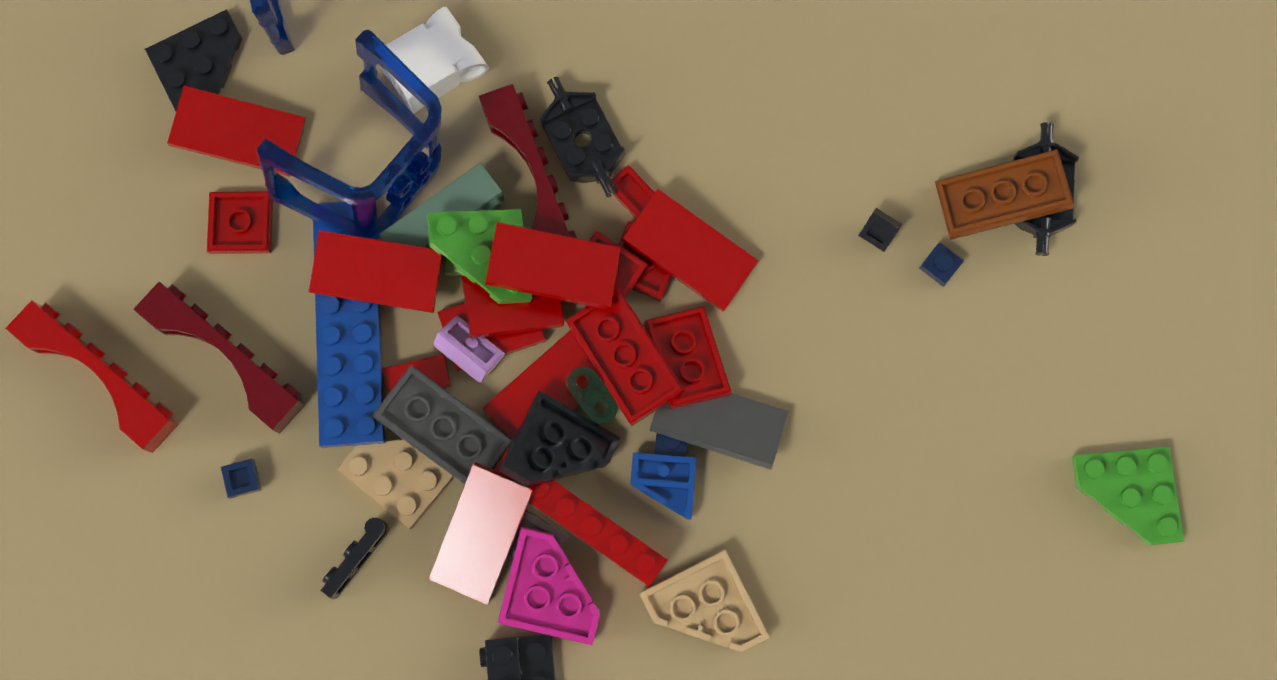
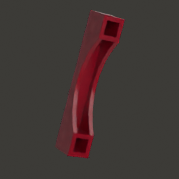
(507, 121)
(266, 398)

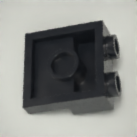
(519, 658)

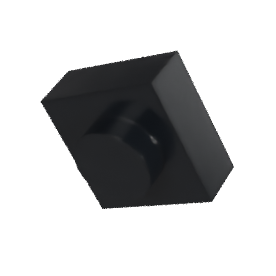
(880, 229)

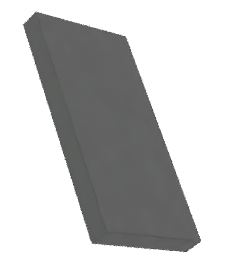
(440, 425)
(726, 426)

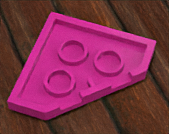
(547, 592)

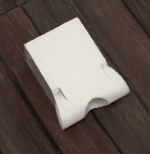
(436, 57)

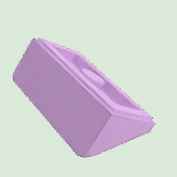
(473, 355)

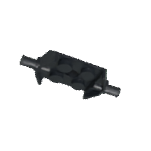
(581, 114)
(1047, 225)

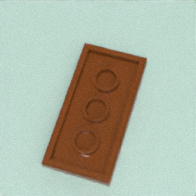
(1004, 194)

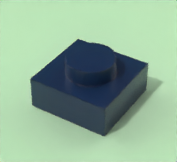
(941, 264)
(670, 446)
(241, 478)

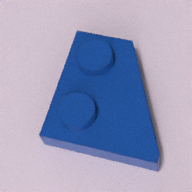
(666, 480)

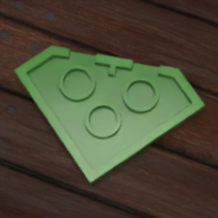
(468, 241)
(1135, 490)

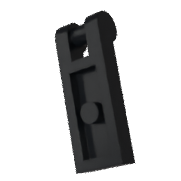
(355, 557)

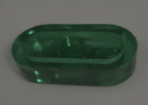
(591, 394)

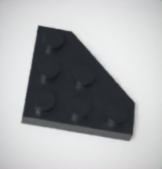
(196, 56)
(556, 444)

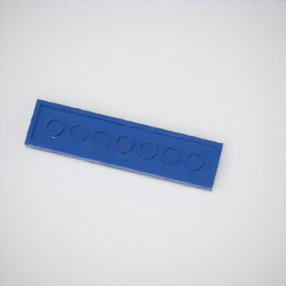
(347, 362)

